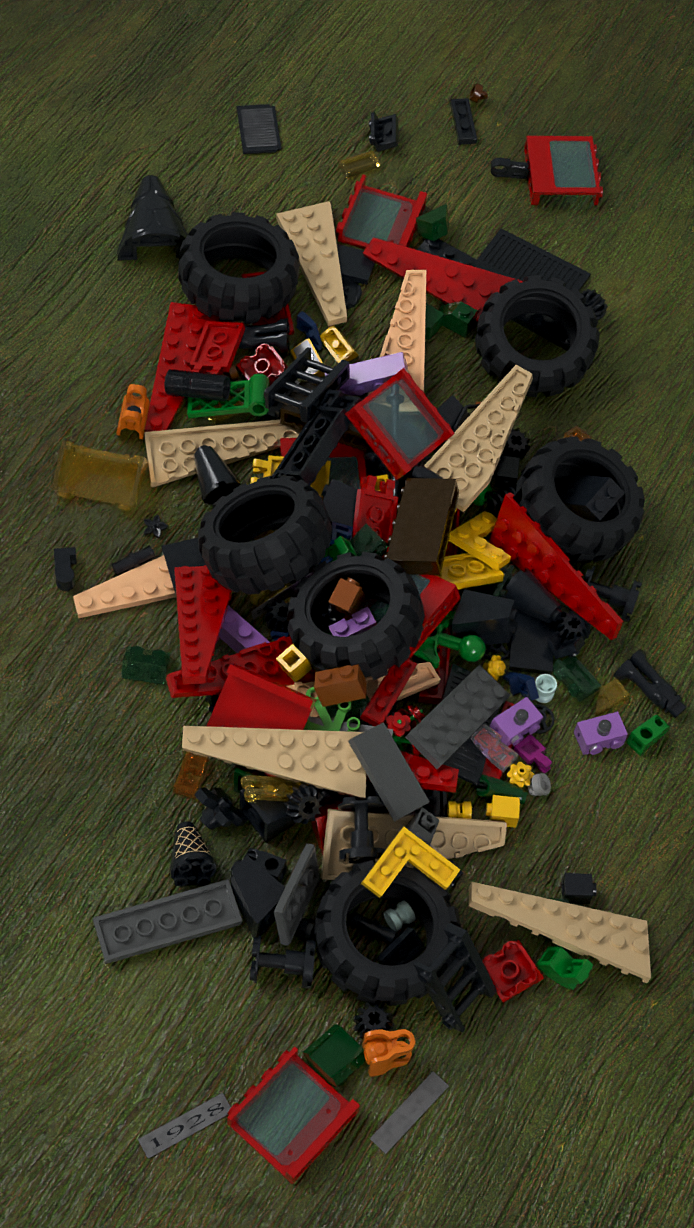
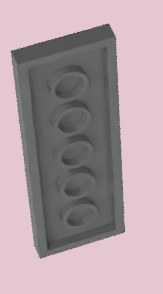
(457, 716)
(167, 921)

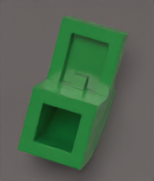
(563, 968)

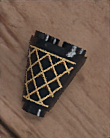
(190, 857)

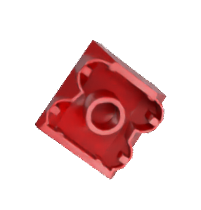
(265, 362)
(512, 970)

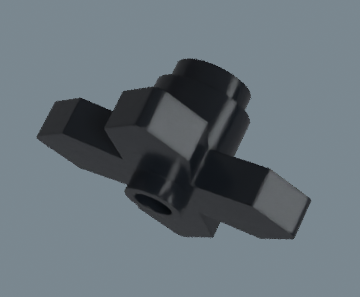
(219, 809)

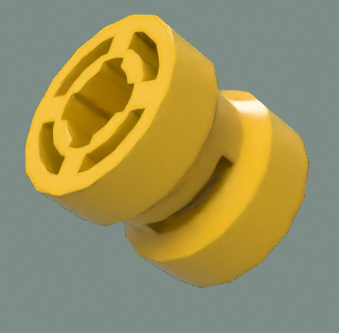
(459, 810)

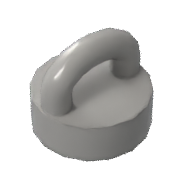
(539, 785)

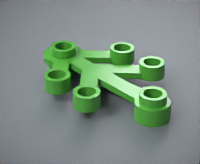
(326, 720)

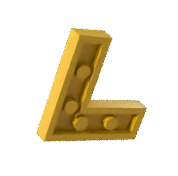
(470, 539)
(409, 848)

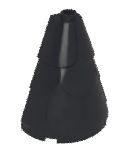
(151, 221)

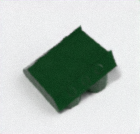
(335, 1055)

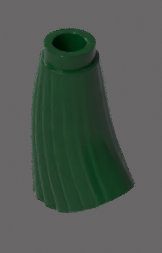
(492, 786)

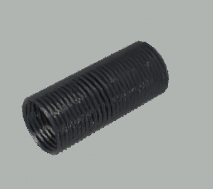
(201, 386)

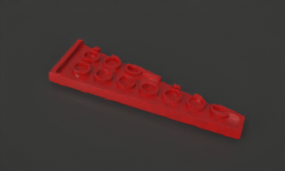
(445, 278)

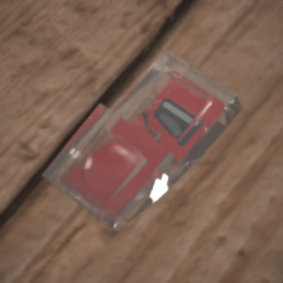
(490, 745)

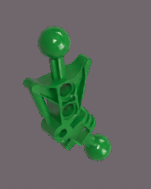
(470, 647)

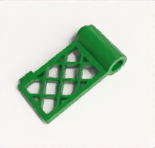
(251, 396)

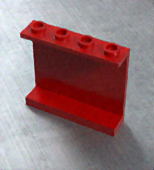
(259, 702)

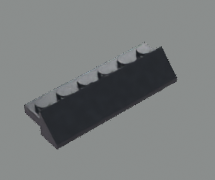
(318, 437)

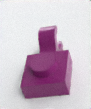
(533, 751)

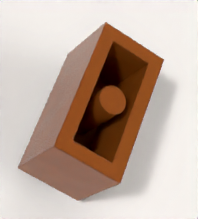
(347, 597)
(340, 685)

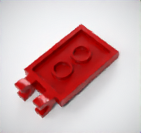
(217, 347)
(375, 507)

